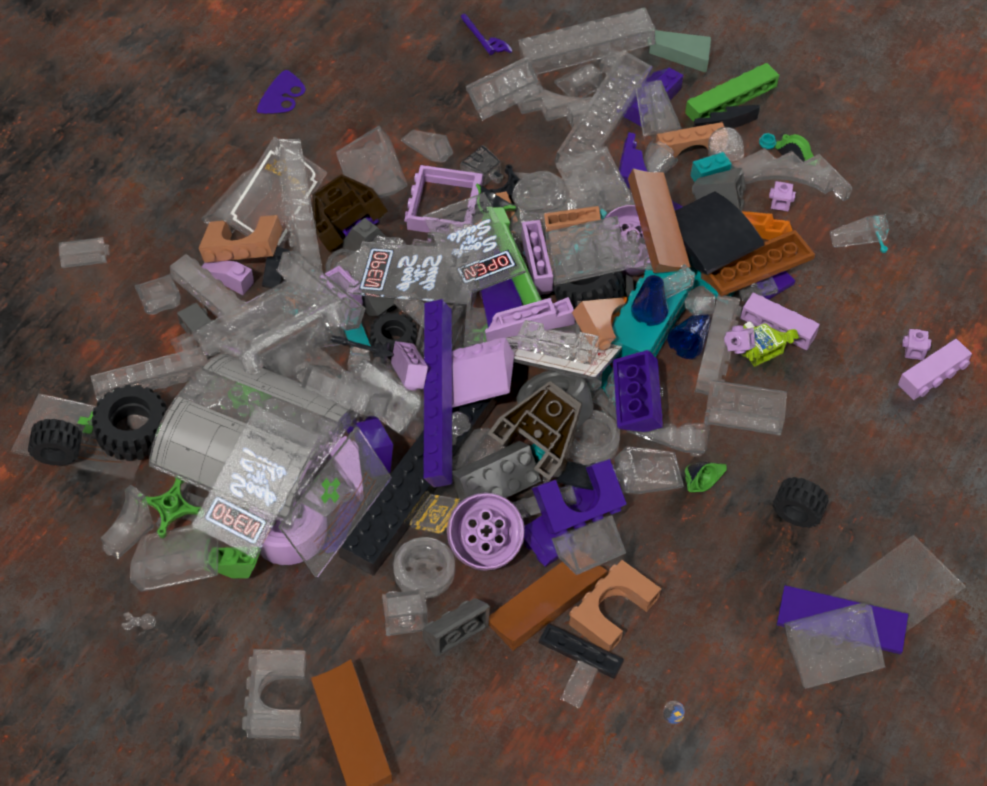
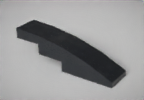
(732, 117)

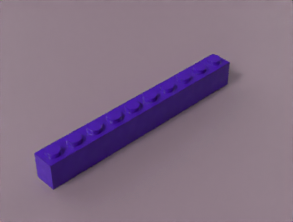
(438, 393)

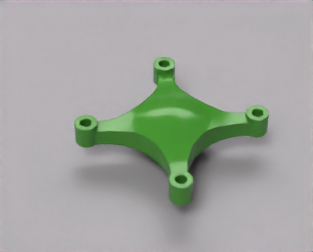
(171, 506)

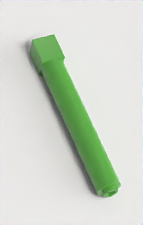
(523, 282)

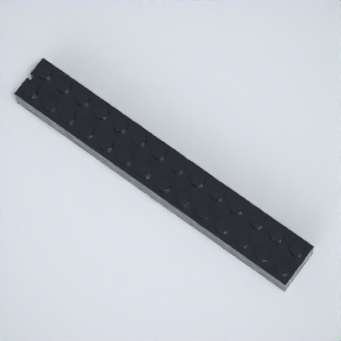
(403, 496)

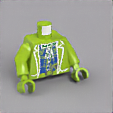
(768, 343)

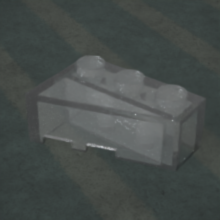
(655, 109)

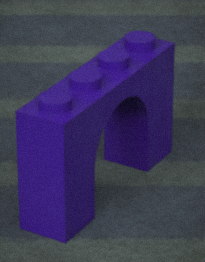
(607, 498)

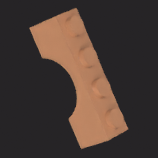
(684, 138)

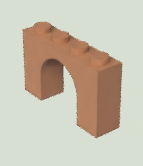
(261, 243)
(620, 581)

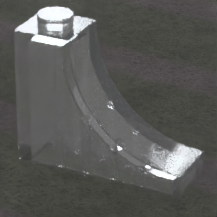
(129, 526)

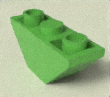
(235, 563)

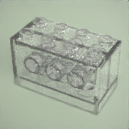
(406, 406)

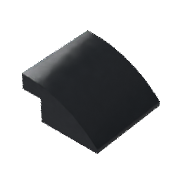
(715, 232)

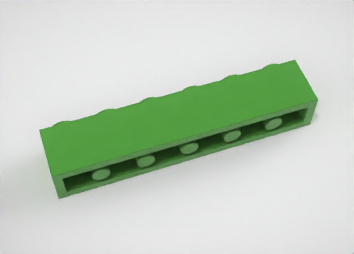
(733, 92)

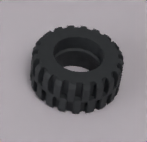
(592, 288)
(123, 403)

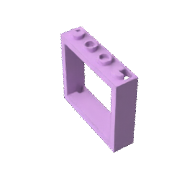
(440, 176)

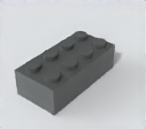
(498, 473)

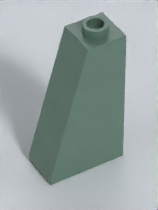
(682, 49)

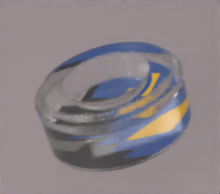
(673, 712)

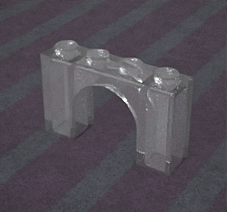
(266, 667)

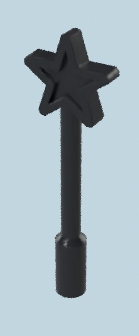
(381, 351)

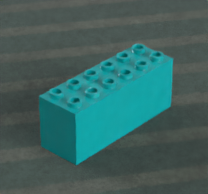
(637, 336)

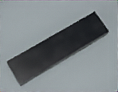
(581, 650)

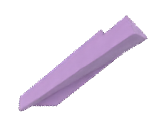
(550, 314)

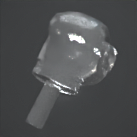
(460, 424)

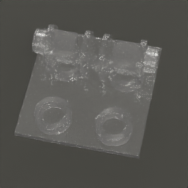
(636, 251)

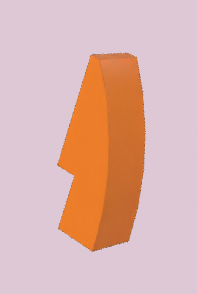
(767, 226)

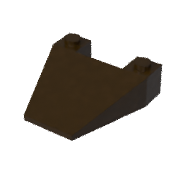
(342, 204)
(548, 421)

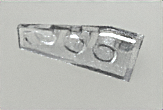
(687, 438)

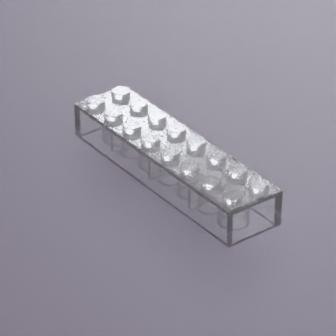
(588, 41)
(606, 107)

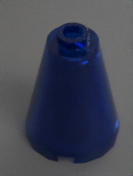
(650, 302)
(690, 336)

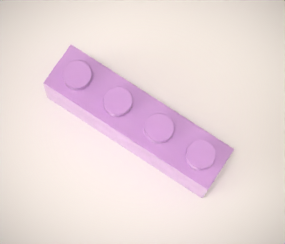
(537, 255)
(763, 311)
(409, 365)
(935, 369)

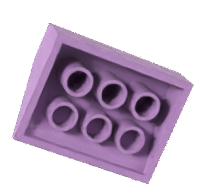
(481, 371)

